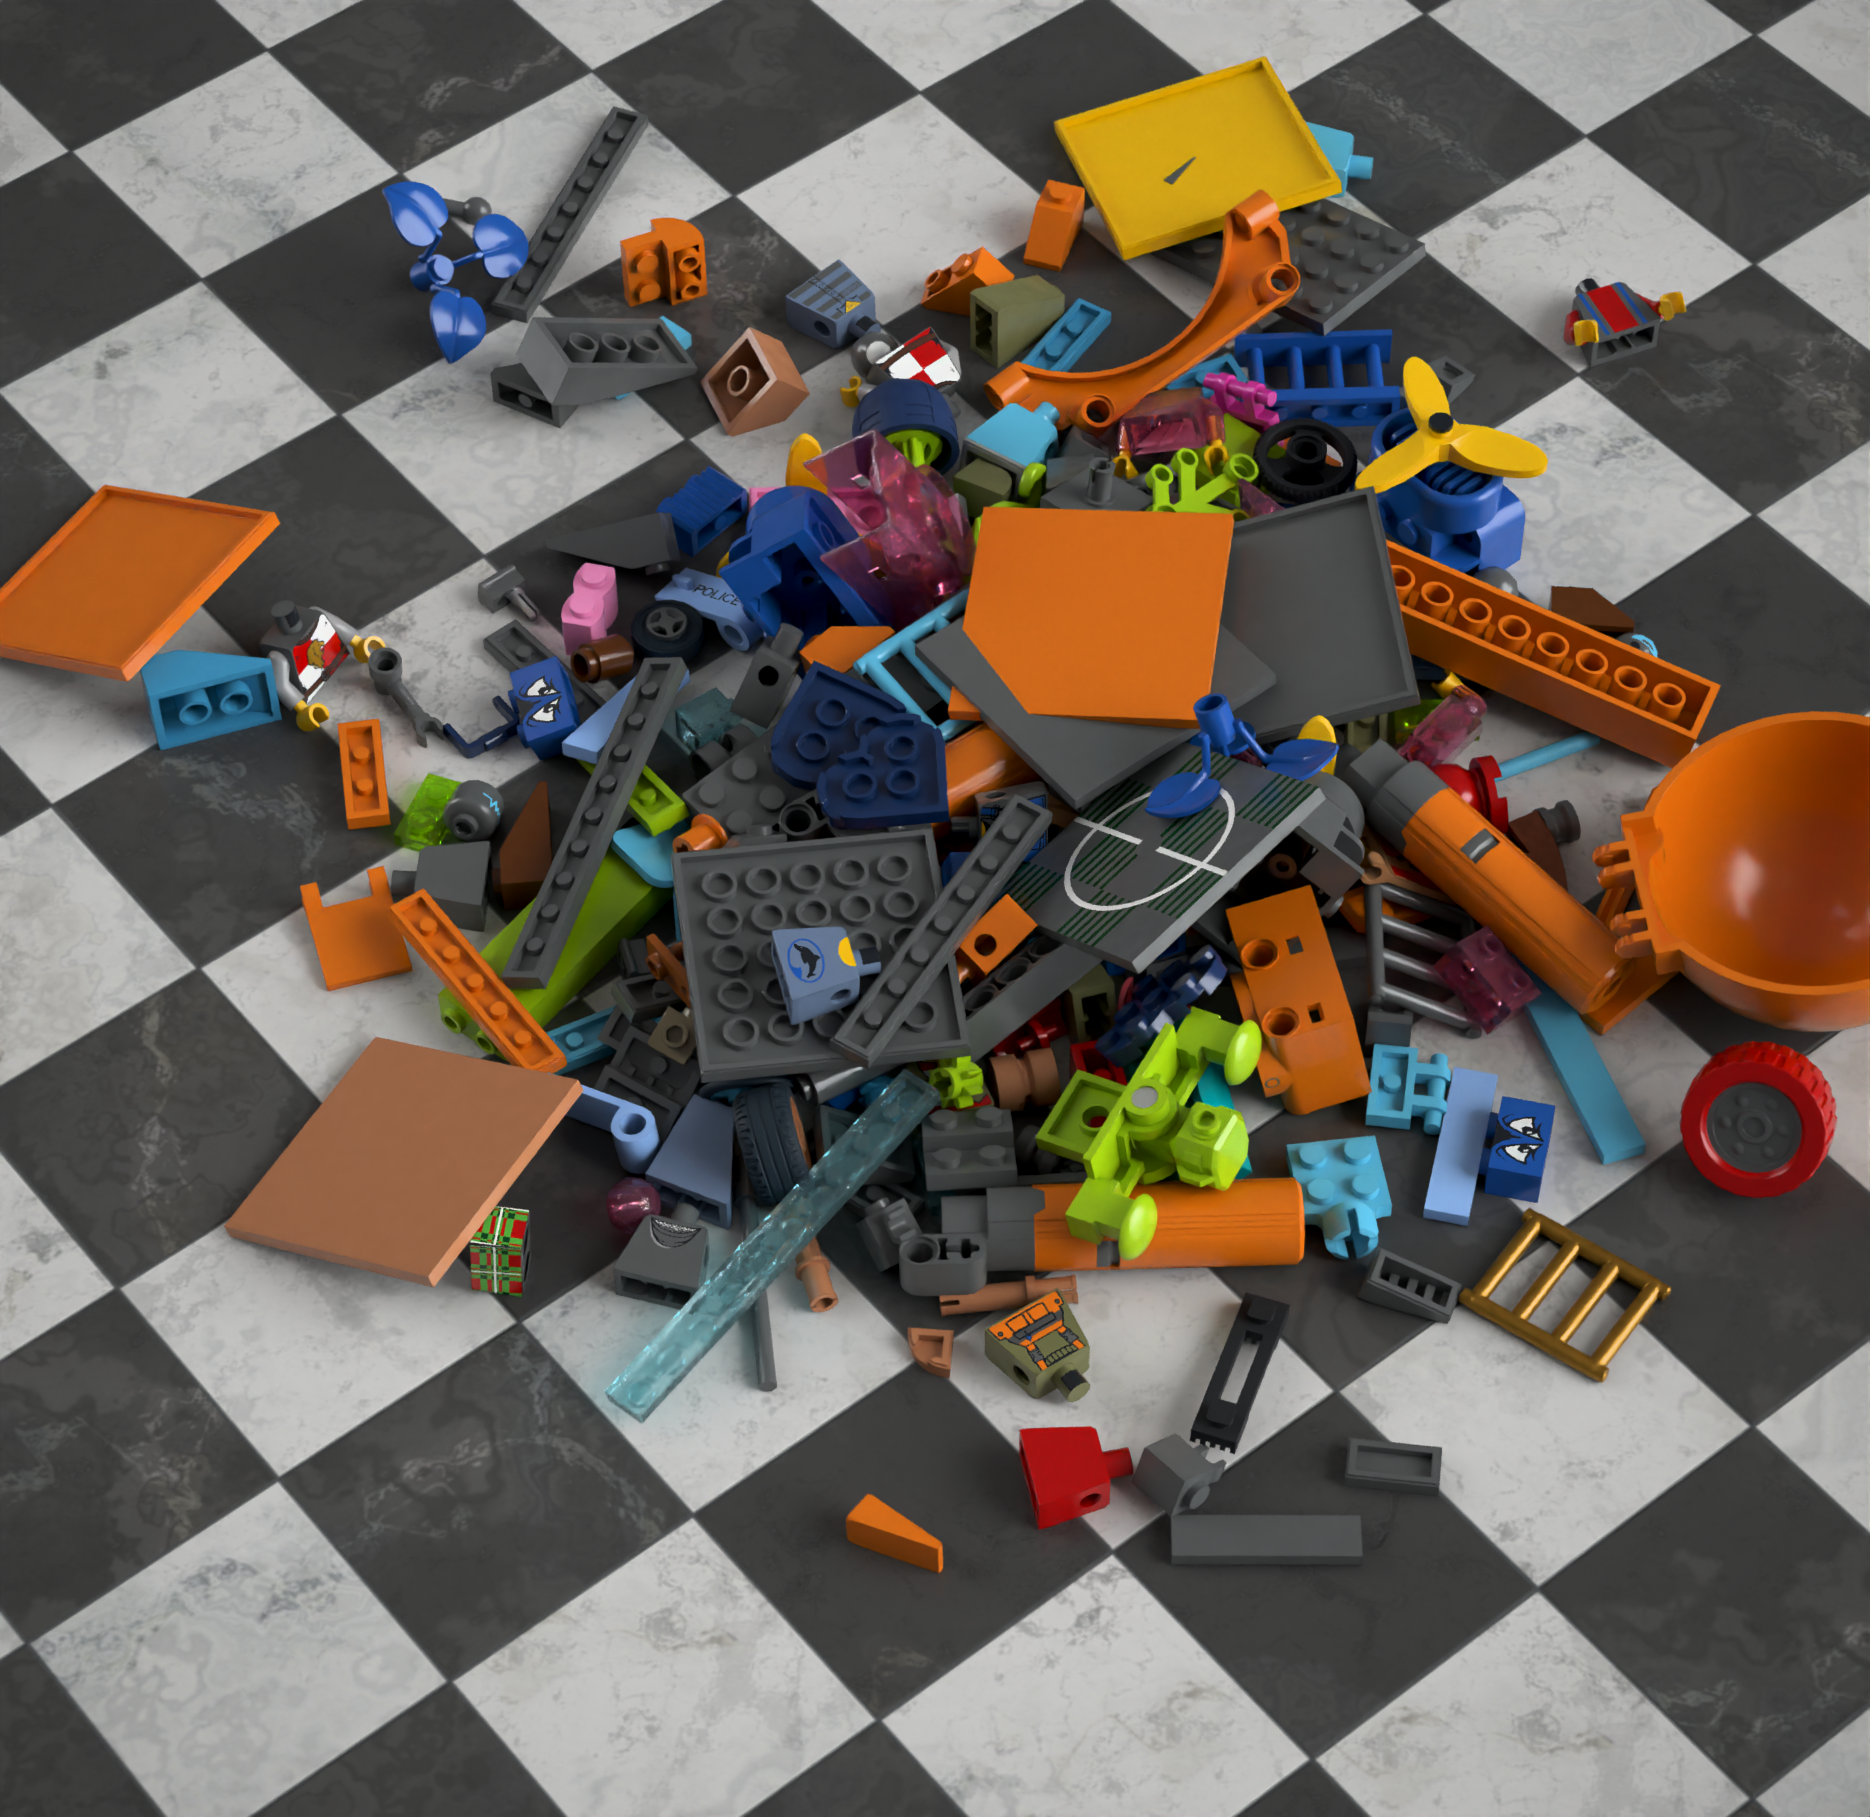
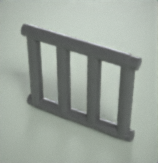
(1380, 957)

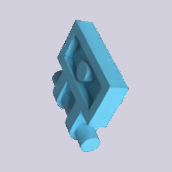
(1392, 1087)

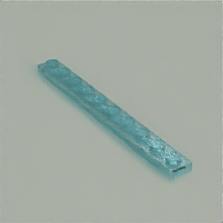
(772, 1246)

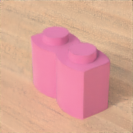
(590, 607)

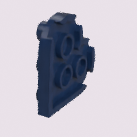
(824, 722)
(890, 779)
(1160, 1002)

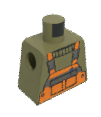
(1041, 1348)

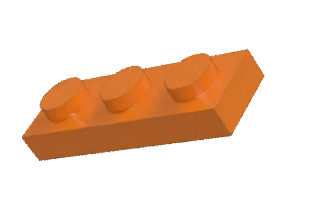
(363, 774)

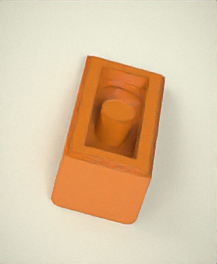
(886, 1531)

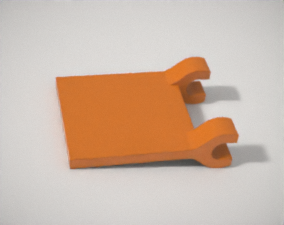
(356, 936)

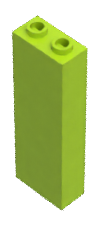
(613, 910)

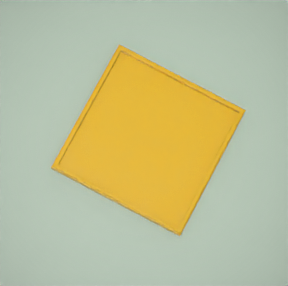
(1234, 125)

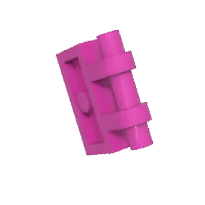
(1254, 398)

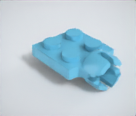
(1342, 1190)

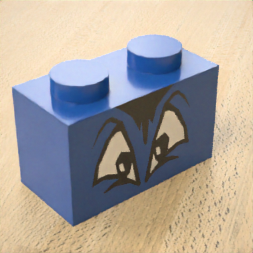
(546, 706)
(1518, 1149)

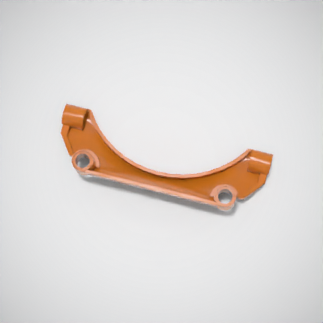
(1242, 295)

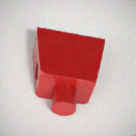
(1068, 1471)

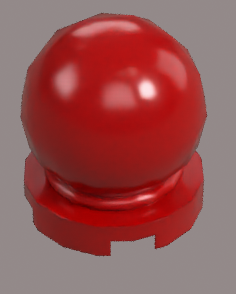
(1478, 788)

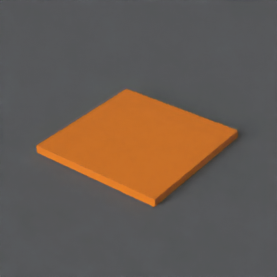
(123, 579)
(1099, 611)

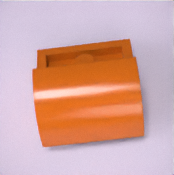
(664, 263)

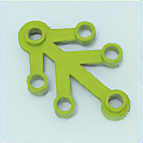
(1195, 500)

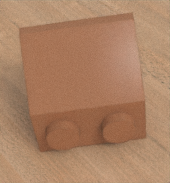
(754, 384)

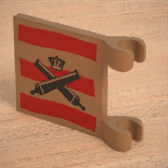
(1394, 868)

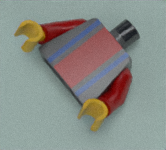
(1616, 320)

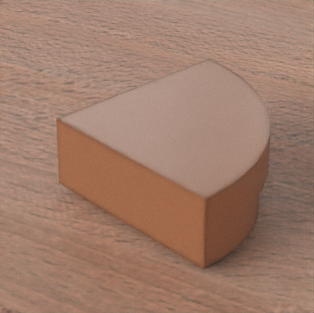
(932, 1349)

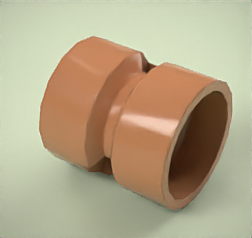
(1024, 1080)

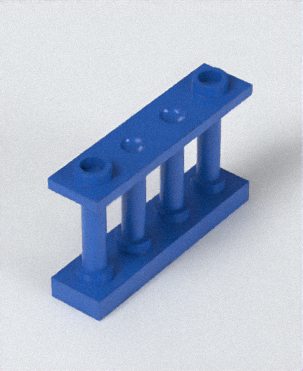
(1337, 404)

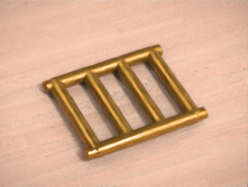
(1556, 1342)

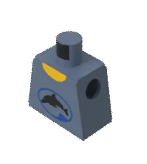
(819, 970)

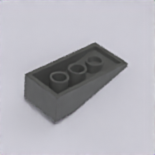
(600, 357)

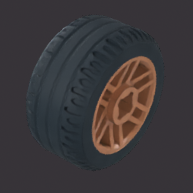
(772, 1140)

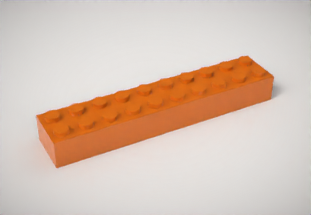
(1549, 660)

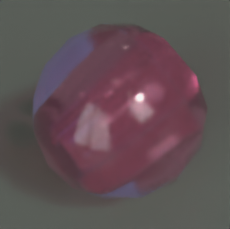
(630, 1202)

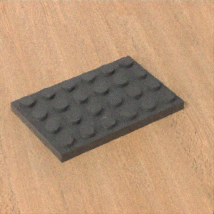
(1338, 256)

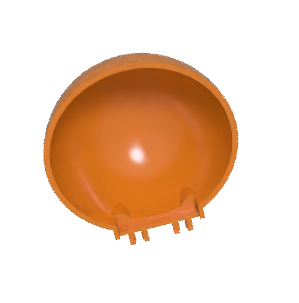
(1758, 871)

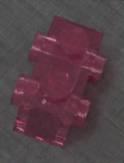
(1487, 979)

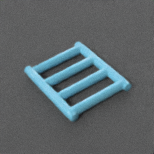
(905, 643)

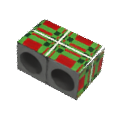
(504, 1252)

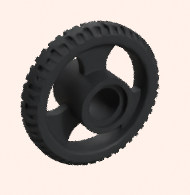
(1305, 461)

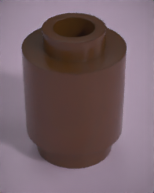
(602, 659)

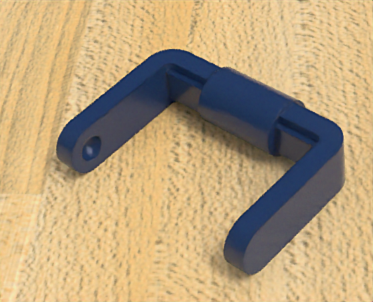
(489, 740)

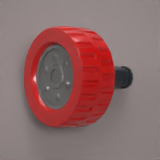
(1758, 1119)

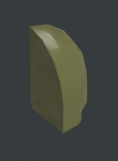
(982, 485)

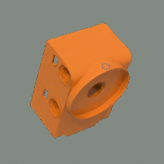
(1298, 1059)

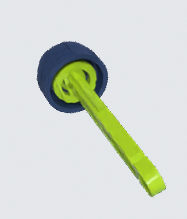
(913, 420)

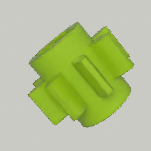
(957, 1081)

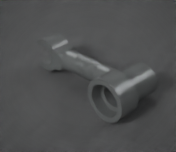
(386, 671)

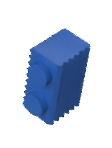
(704, 509)

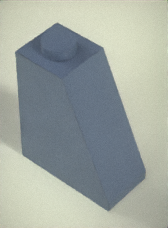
(699, 1162)

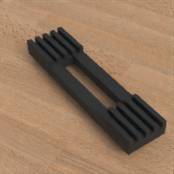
(1222, 1420)

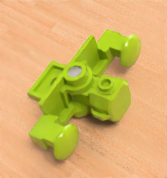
(1151, 1129)

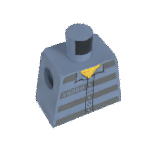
(832, 307)

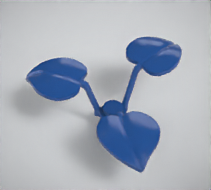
(501, 244)
(1221, 733)

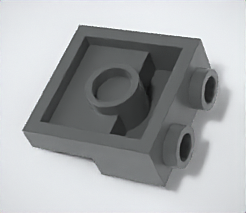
(969, 1149)

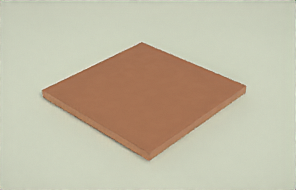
(404, 1160)

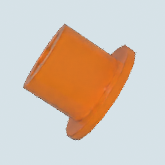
(703, 835)

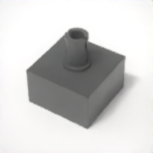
(1097, 490)

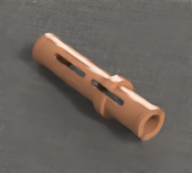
(1009, 1295)

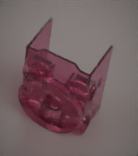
(916, 526)

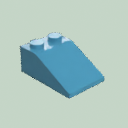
(207, 695)

